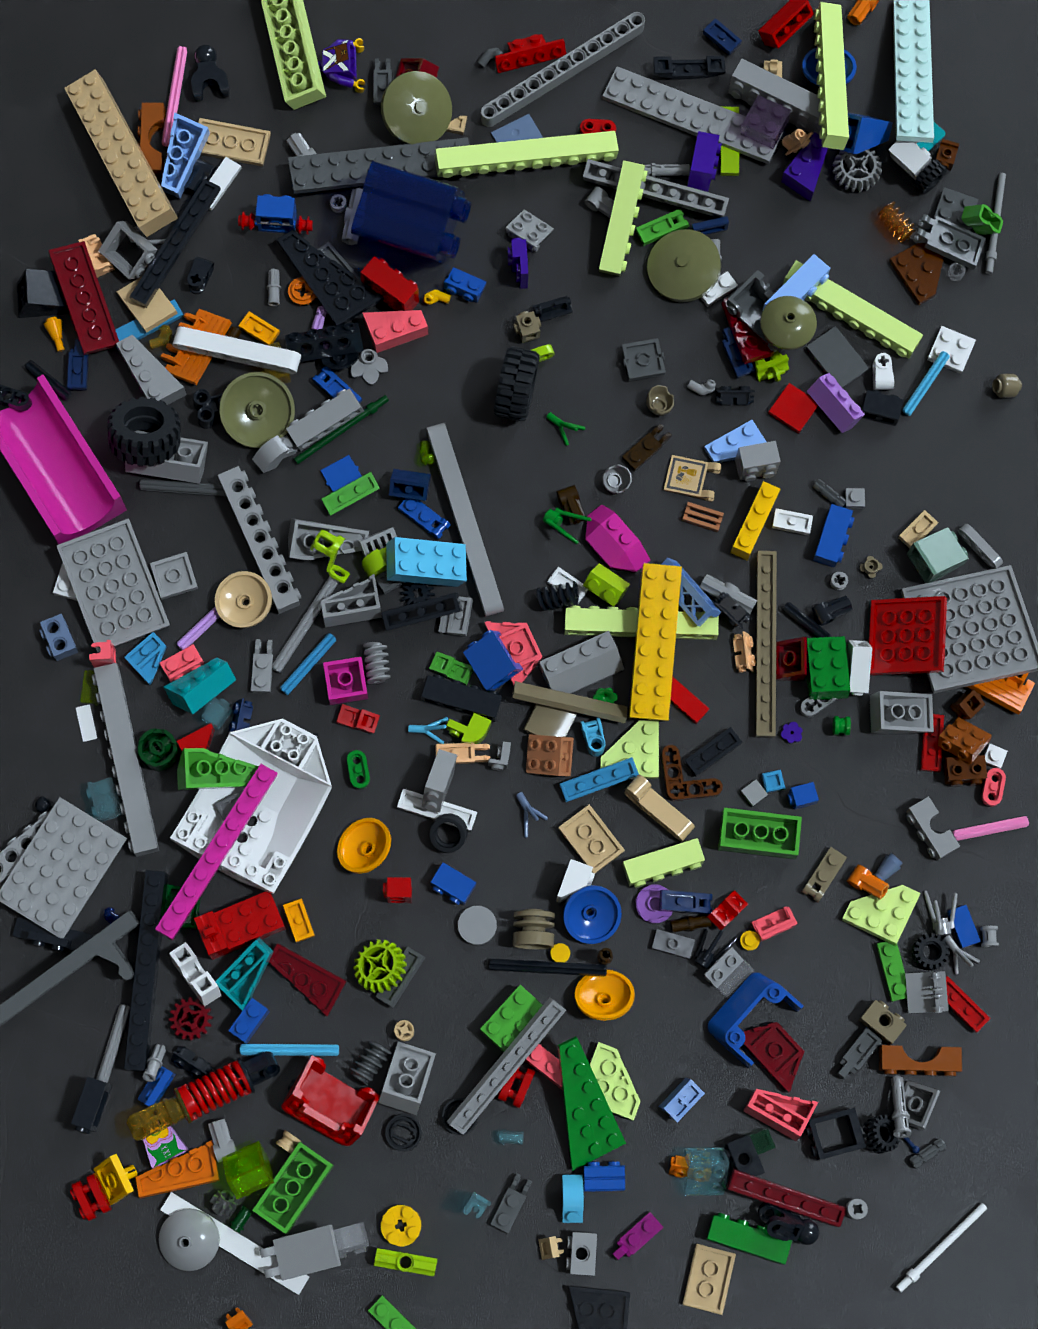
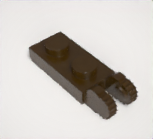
(645, 448)

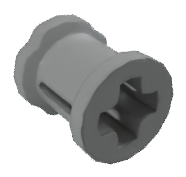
(989, 936)

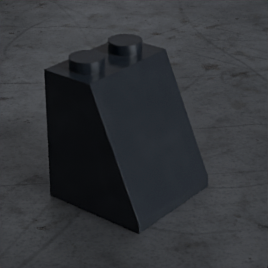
(39, 294)

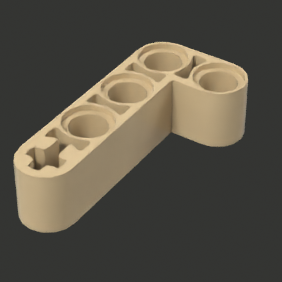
(658, 808)

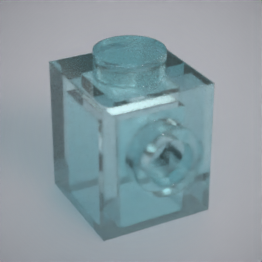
(216, 712)

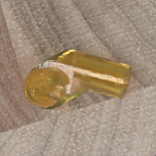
(163, 338)

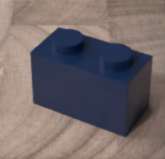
(409, 484)

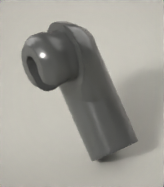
(489, 54)

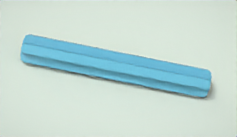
(926, 383)

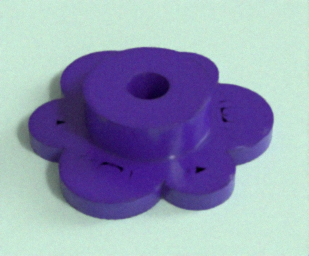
(792, 727)

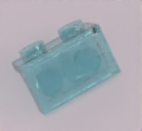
(104, 799)

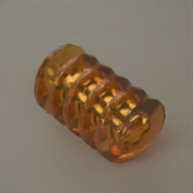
(896, 222)

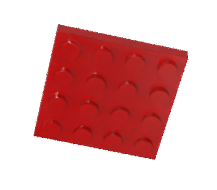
(908, 635)

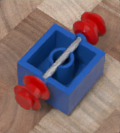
(275, 215)

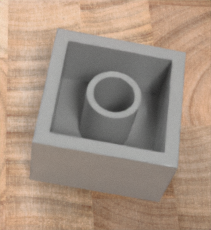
(757, 461)

